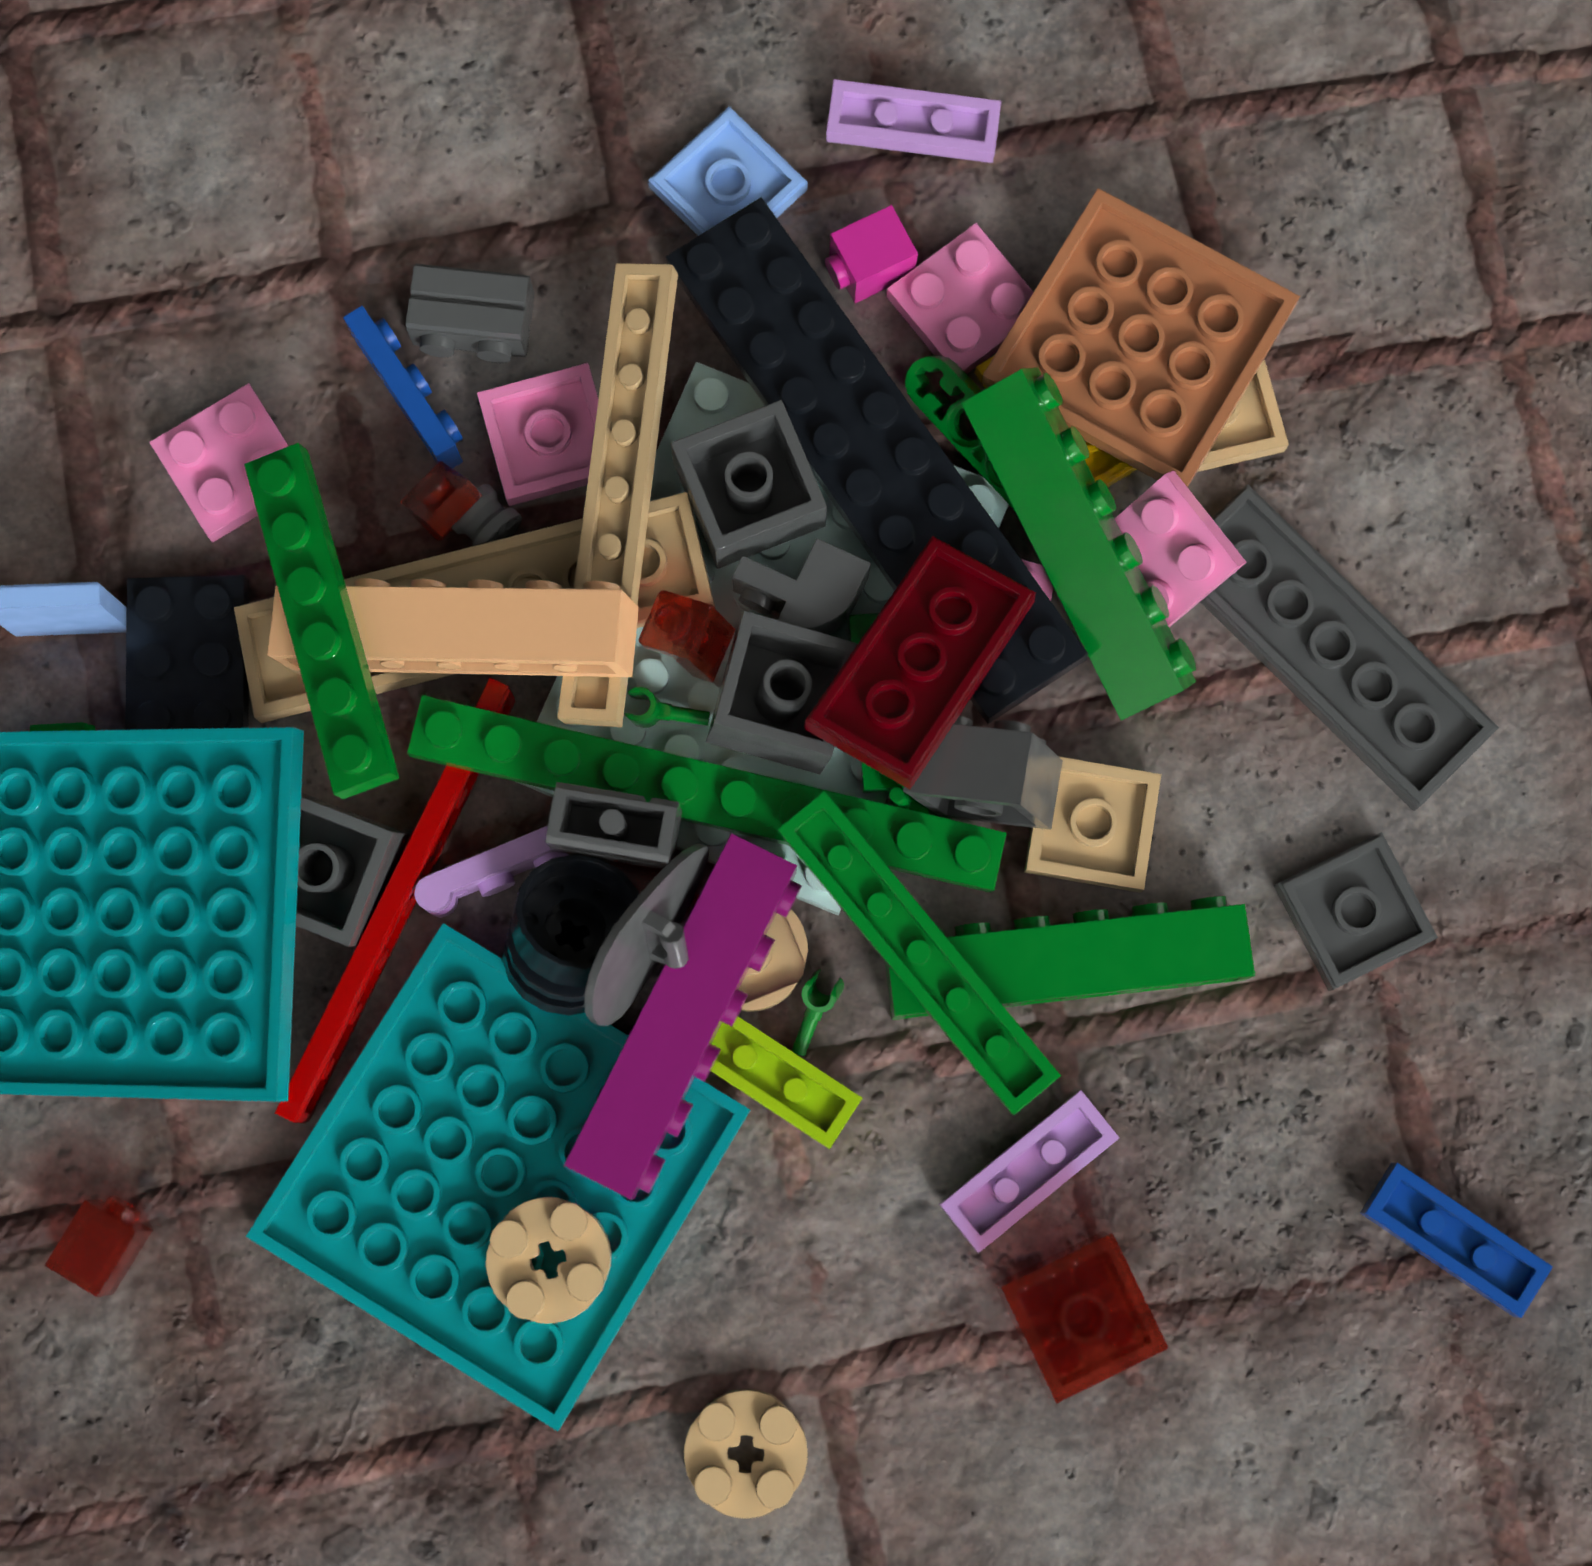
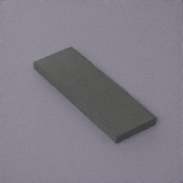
(1342, 655)

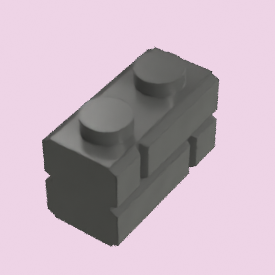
(470, 312)
(613, 826)

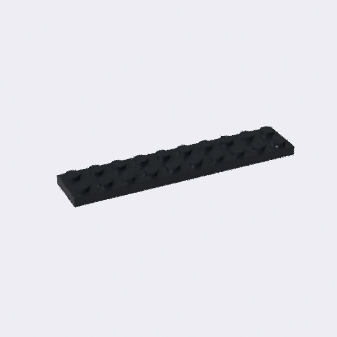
(859, 430)

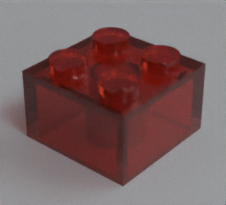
(1081, 1316)

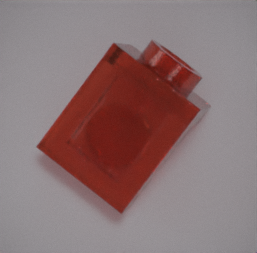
(688, 632)

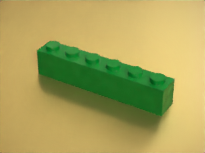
(1080, 541)
(1100, 954)

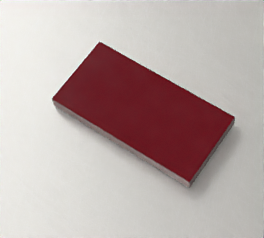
(920, 662)

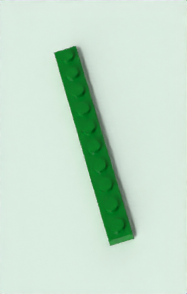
(706, 791)

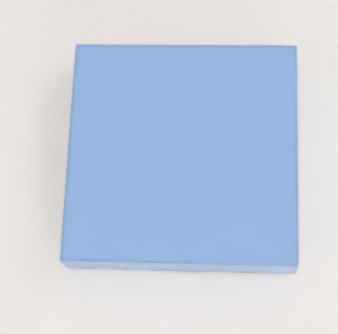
(724, 173)
(60, 609)

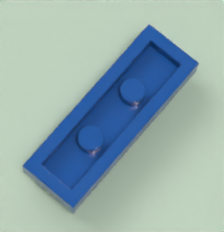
(405, 386)
(1456, 1240)

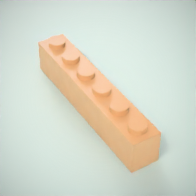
(485, 628)

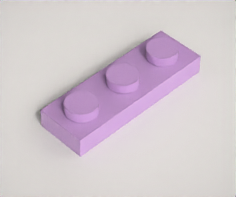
(913, 121)
(1029, 1171)

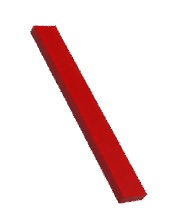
(384, 928)

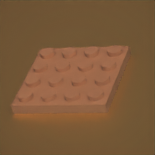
(1145, 337)

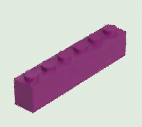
(682, 1018)

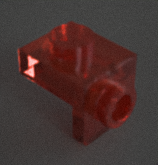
(440, 500)

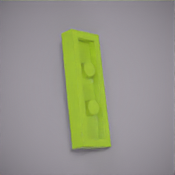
(783, 1082)

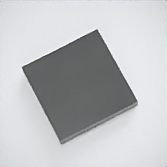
(1355, 911)

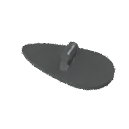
(643, 937)

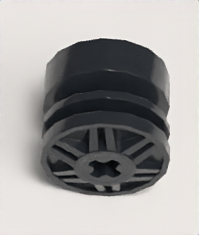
(559, 928)

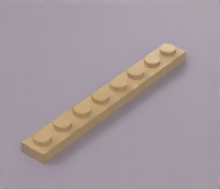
(622, 463)

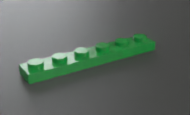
(321, 622)
(918, 953)

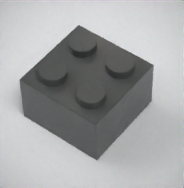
(749, 484)
(771, 688)
(991, 776)
(342, 869)

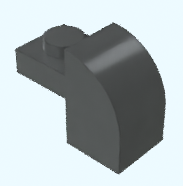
(817, 599)

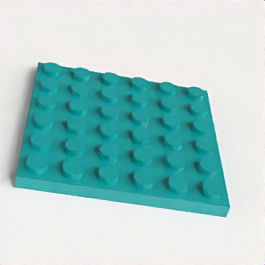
(148, 912)
(445, 1131)

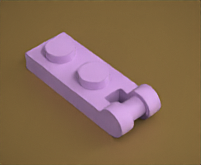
(485, 872)

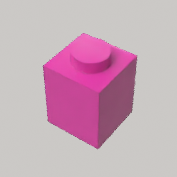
(870, 254)

